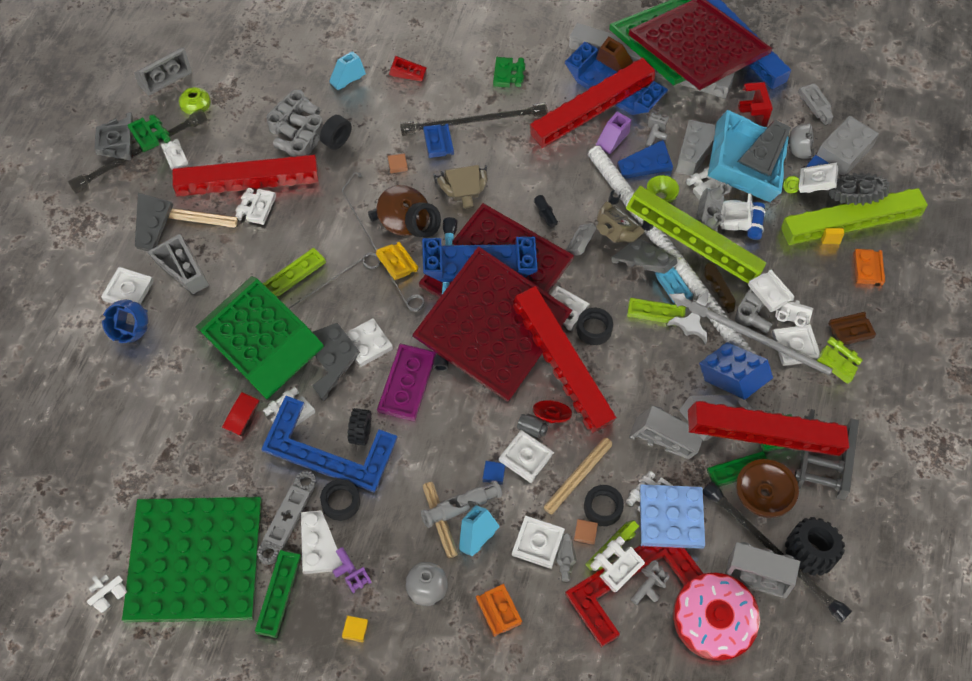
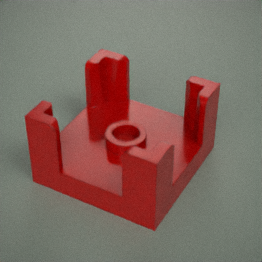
(760, 106)

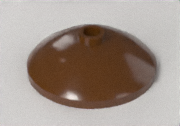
(392, 211)
(767, 477)

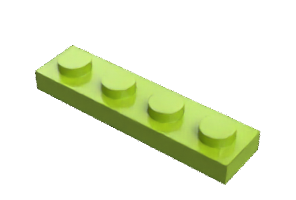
(295, 272)

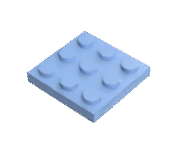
(672, 516)

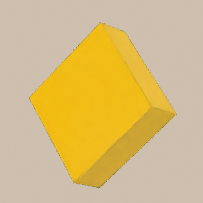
(832, 236)
(355, 629)

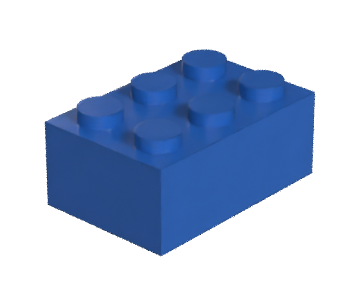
(736, 370)

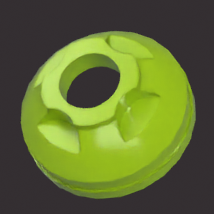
(190, 105)
(665, 185)

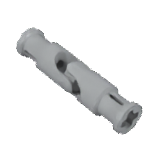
(464, 502)

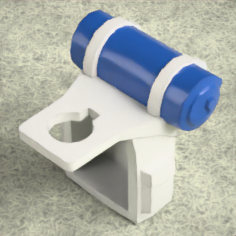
(744, 216)

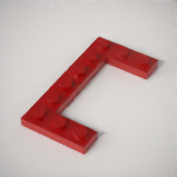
(585, 594)

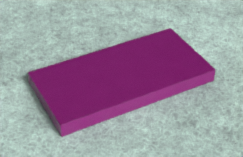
(406, 382)

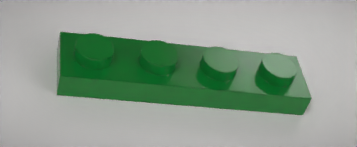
(278, 594)

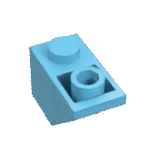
(347, 69)
(476, 530)

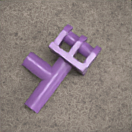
(354, 574)

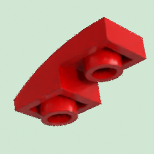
(241, 413)

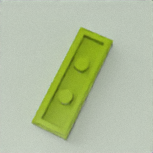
(654, 310)

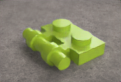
(841, 366)

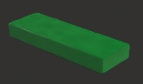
(728, 472)

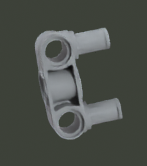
(279, 117)
(306, 137)
(711, 205)
(751, 306)

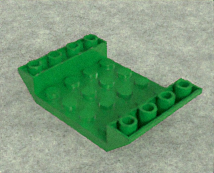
(260, 336)

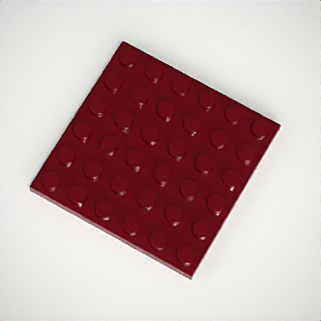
(700, 42)
(494, 228)
(479, 328)

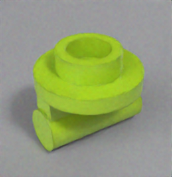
(791, 184)

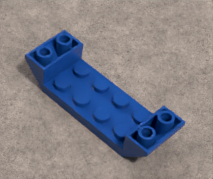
(590, 72)
(446, 261)

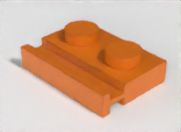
(869, 266)
(499, 610)

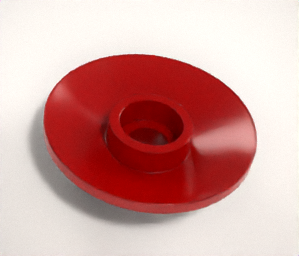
(552, 411)

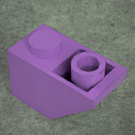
(614, 132)

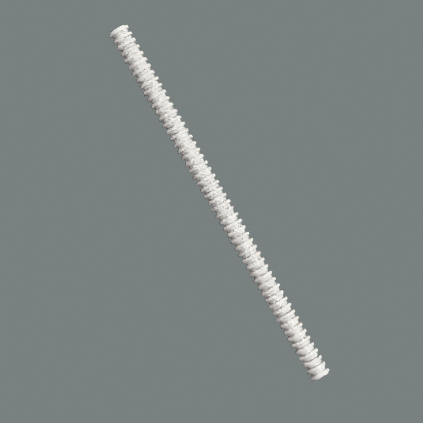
(663, 242)

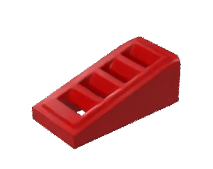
(398, 69)

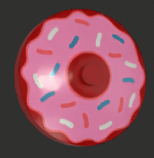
(716, 616)

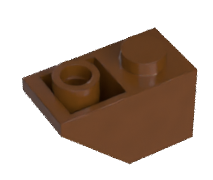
(614, 55)

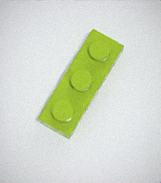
(627, 532)

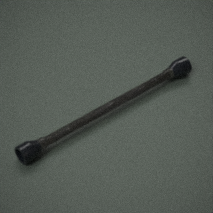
(837, 608)

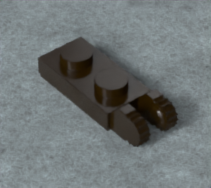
(720, 287)

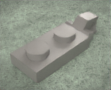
(817, 103)

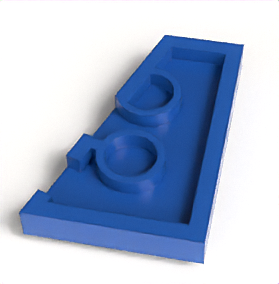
(646, 162)

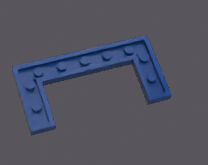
(281, 446)

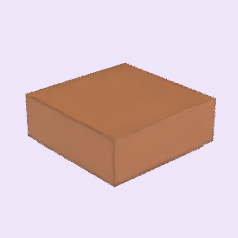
(397, 163)
(585, 531)

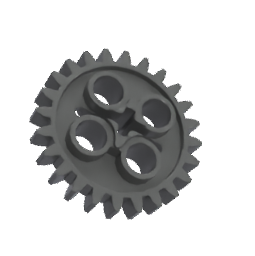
(871, 189)

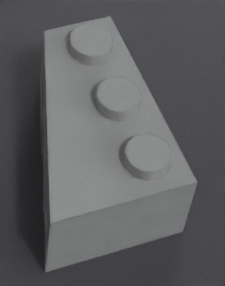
(695, 147)
(180, 263)
(728, 400)
(666, 431)

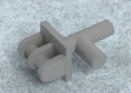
(657, 124)
(657, 578)

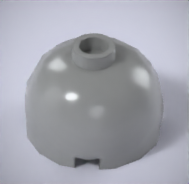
(802, 141)
(426, 583)

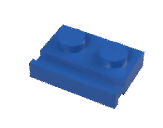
(438, 140)

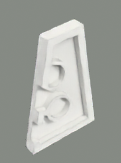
(317, 544)

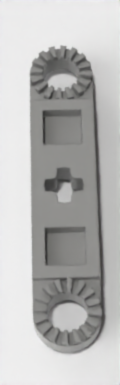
(280, 530)

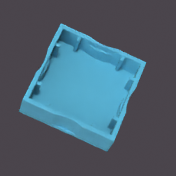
(731, 140)

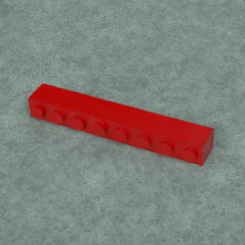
(592, 102)
(245, 175)
(564, 360)
(767, 428)

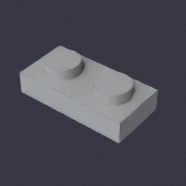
(581, 238)

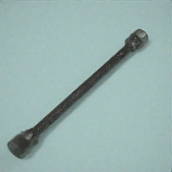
(537, 110)
(80, 182)

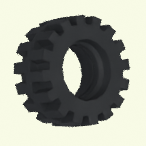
(359, 426)

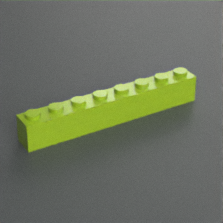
(854, 217)
(695, 235)

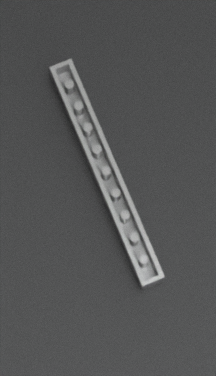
(596, 37)

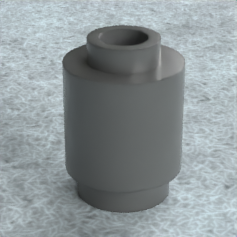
(532, 425)

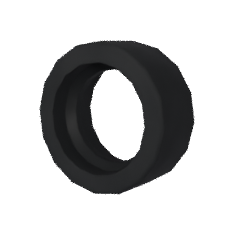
(335, 132)
(435, 220)
(594, 313)
(335, 485)
(603, 490)

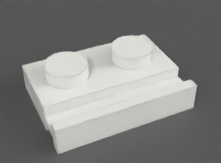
(771, 291)

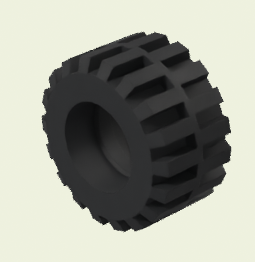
(822, 536)

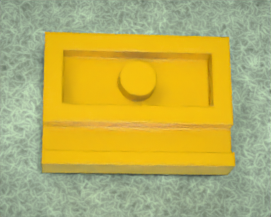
(396, 260)

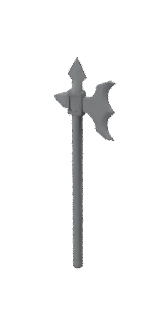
(699, 308)

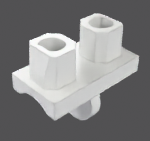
(174, 154)
(795, 313)
(98, 599)

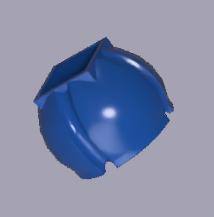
(115, 321)

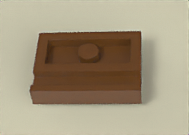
(852, 328)

